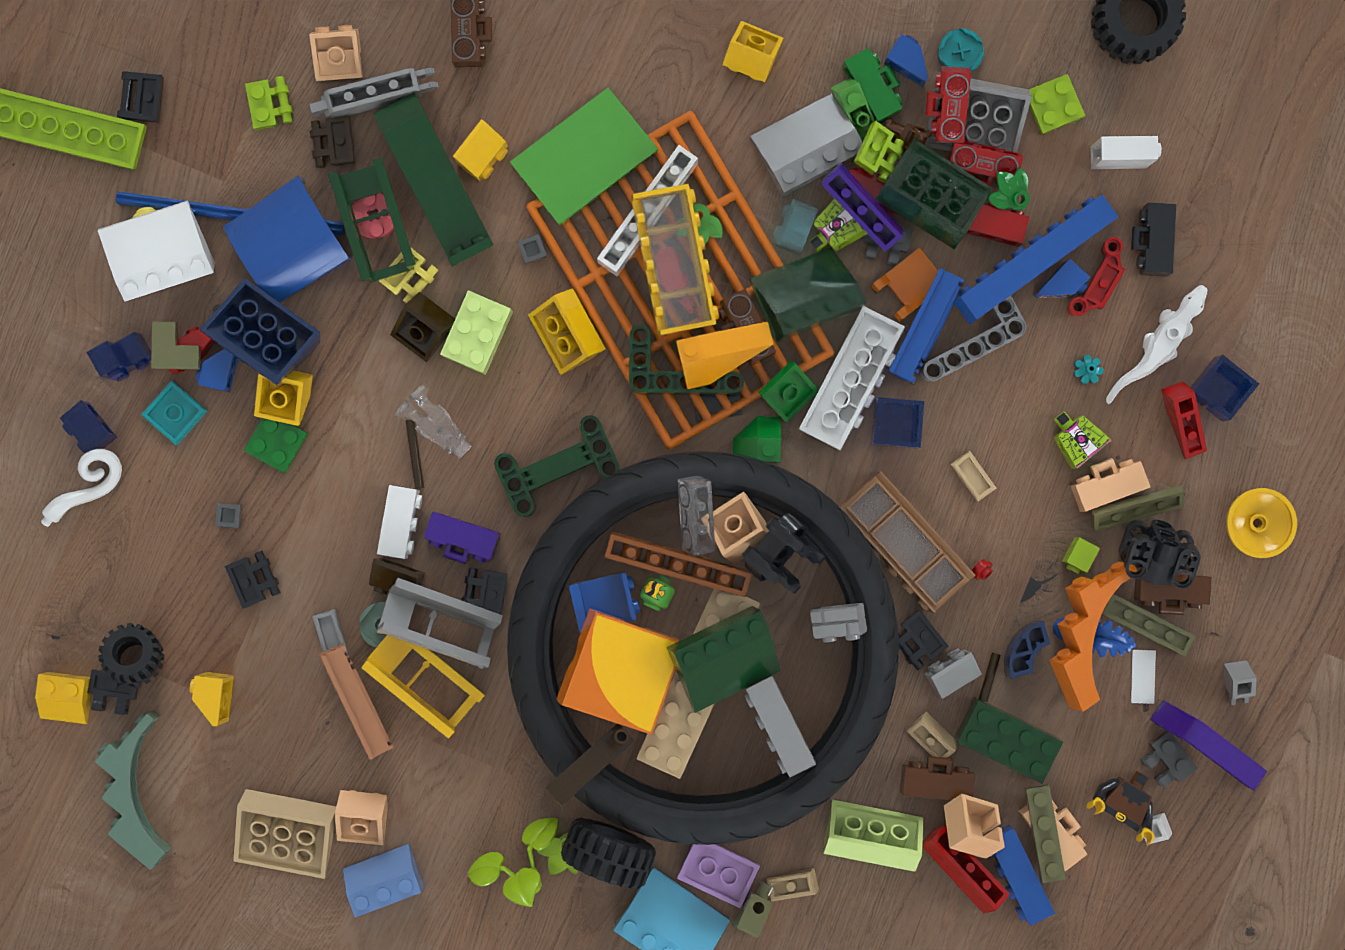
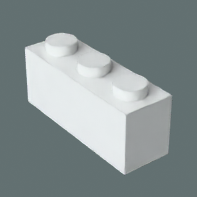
(399, 522)

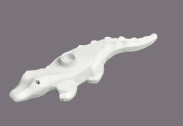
(1162, 344)

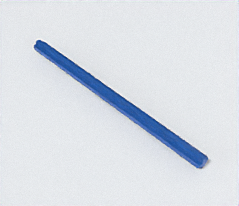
(198, 209)

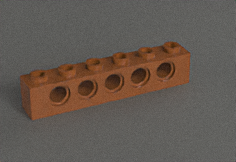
(678, 564)

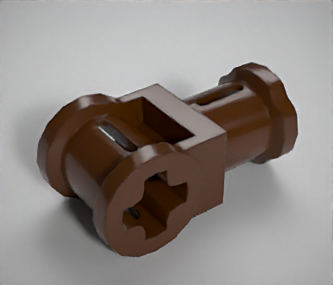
(907, 133)

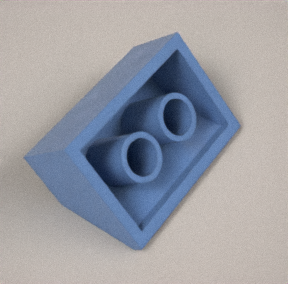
(382, 880)

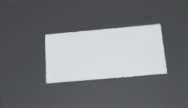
(1143, 676)

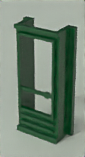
(360, 185)

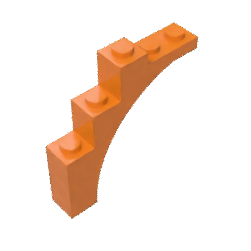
(1078, 630)

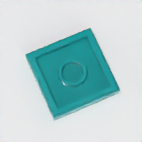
(174, 412)

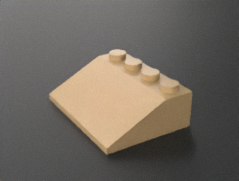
(284, 833)

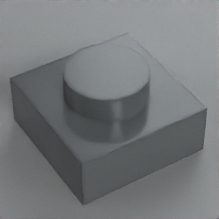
(532, 249)
(228, 515)

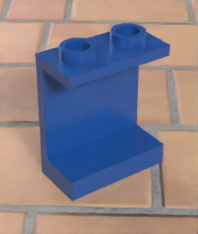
(606, 595)

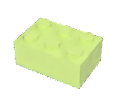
(476, 332)

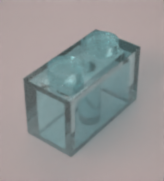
(795, 227)

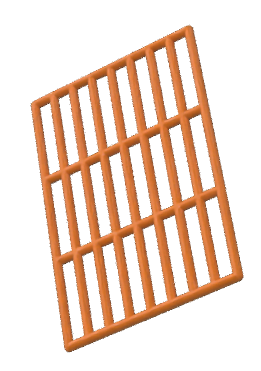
(663, 342)

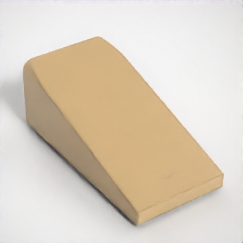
(793, 884)

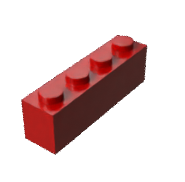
(965, 871)

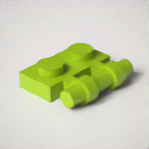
(261, 103)
(874, 148)

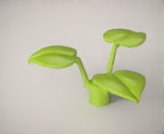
(526, 882)

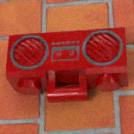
(954, 95)
(984, 160)

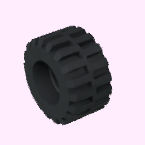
(119, 642)

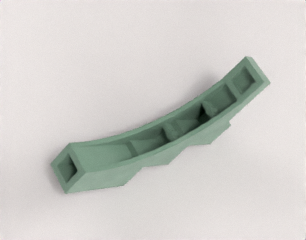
(132, 828)

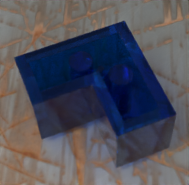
(119, 358)

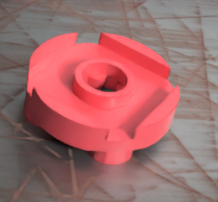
(376, 228)

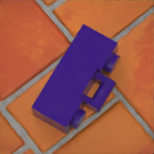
(452, 531)

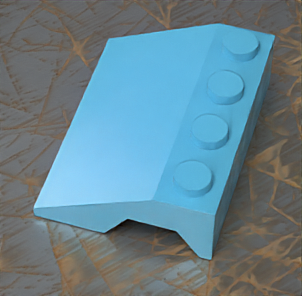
(670, 918)

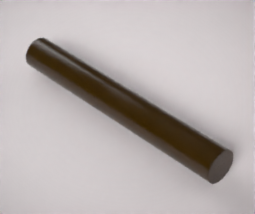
(414, 454)
(989, 677)

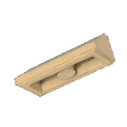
(933, 736)

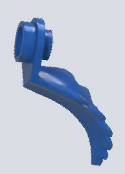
(1106, 639)

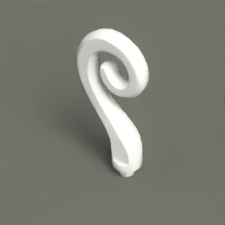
(60, 505)

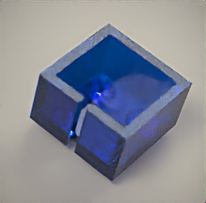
(1223, 388)
(897, 423)

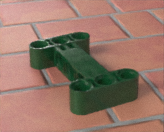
(555, 466)

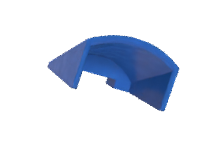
(285, 242)

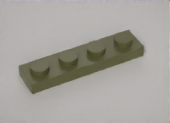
(1137, 508)
(1148, 625)
(1045, 833)

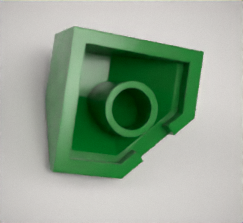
(760, 439)

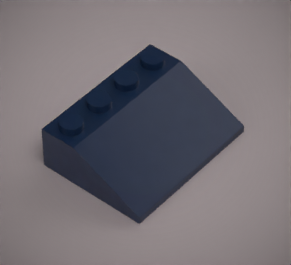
(261, 332)

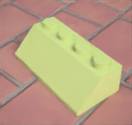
(874, 835)

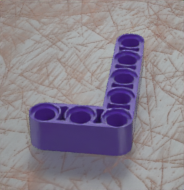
(1209, 744)

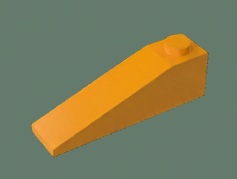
(718, 353)

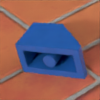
(908, 60)
(1064, 282)
(218, 371)

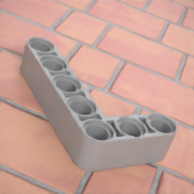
(981, 341)

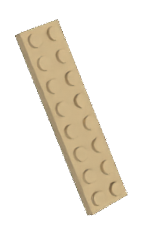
(677, 724)

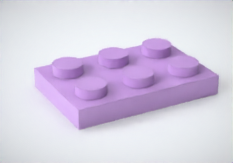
(719, 872)

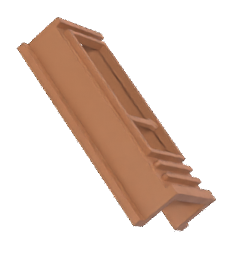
(355, 701)

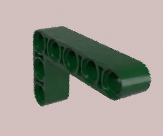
(674, 376)

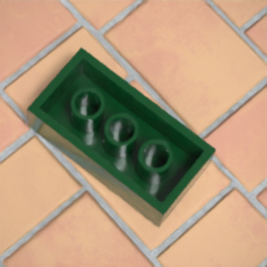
(1008, 740)

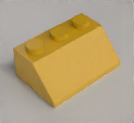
(566, 331)

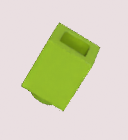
(1080, 555)

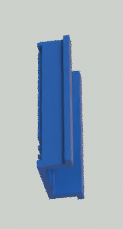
(926, 326)

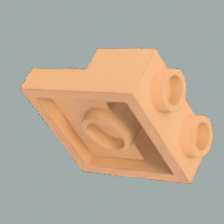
(336, 53)

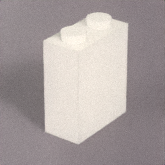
(1125, 152)

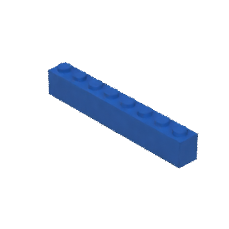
(1035, 259)

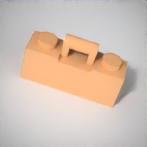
(1102, 490)
(1070, 845)

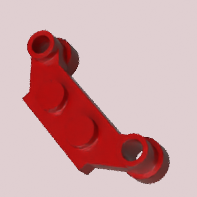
(1103, 281)

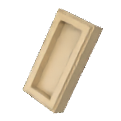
(973, 476)

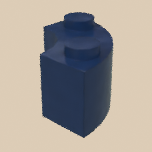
(1023, 649)

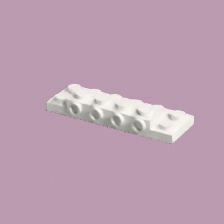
(853, 378)

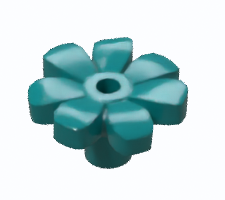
(1085, 373)

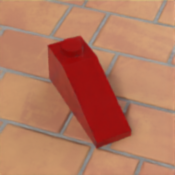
(1185, 418)

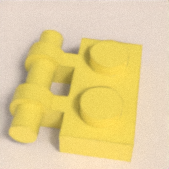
(400, 281)

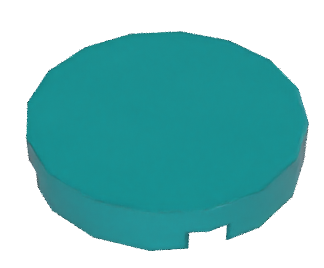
(961, 49)

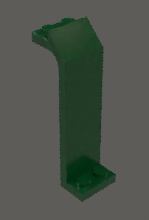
(433, 179)

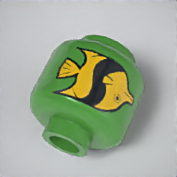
(657, 592)

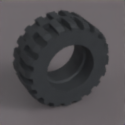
(1133, 46)
(608, 853)

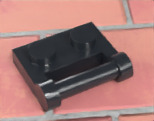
(147, 96)

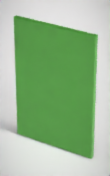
(584, 156)

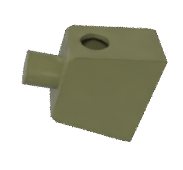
(751, 921)

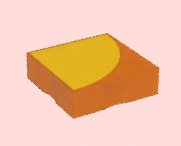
(619, 672)

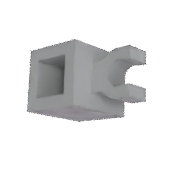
(1239, 681)

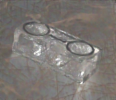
(696, 515)

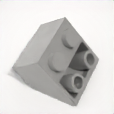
(953, 672)

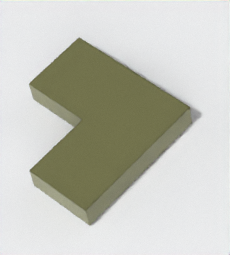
(166, 352)

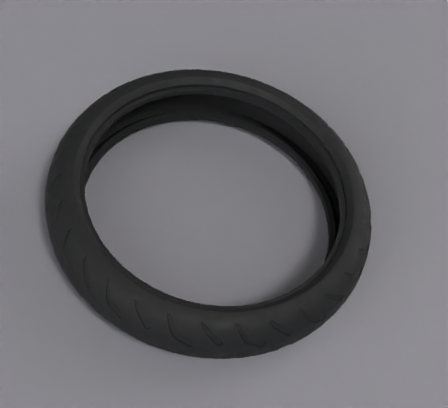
(730, 815)

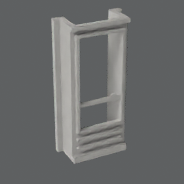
(399, 609)

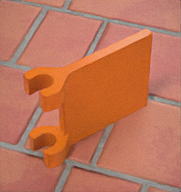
(909, 282)

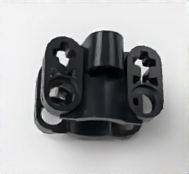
(775, 549)
(1159, 553)

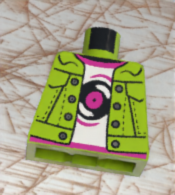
(836, 228)
(1078, 439)

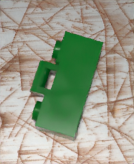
(880, 97)

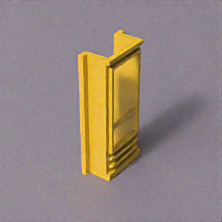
(390, 654)

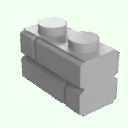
(838, 621)

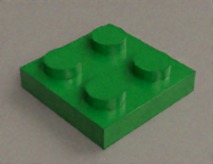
(788, 391)
(276, 443)

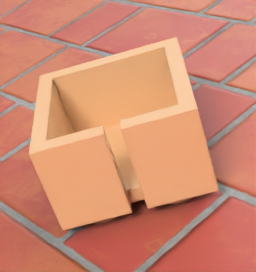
(967, 823)

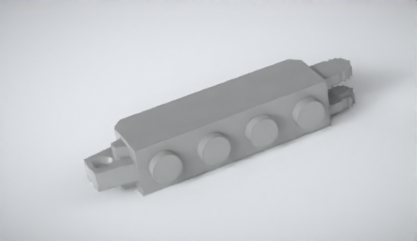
(373, 93)

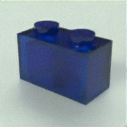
(87, 427)

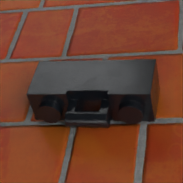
(1159, 238)

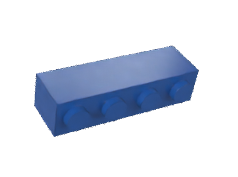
(1021, 879)

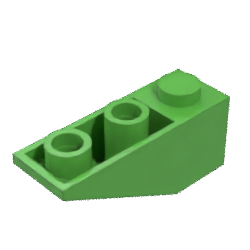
(854, 104)

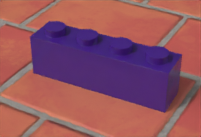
(862, 207)

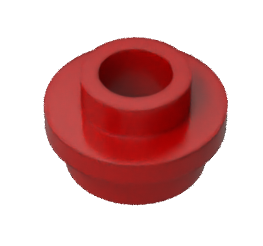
(982, 570)

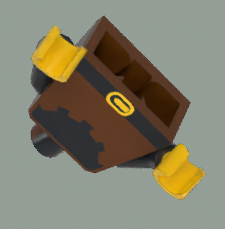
(1127, 803)

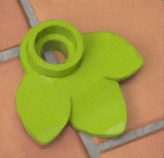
(555, 861)

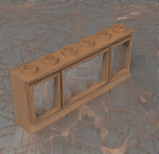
(907, 543)

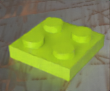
(1055, 104)

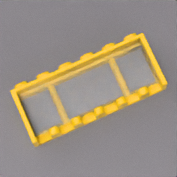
(674, 259)

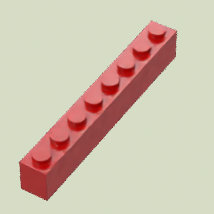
(990, 222)

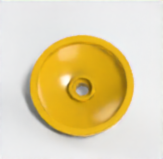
(1275, 518)

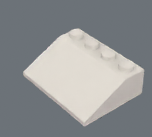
(156, 251)

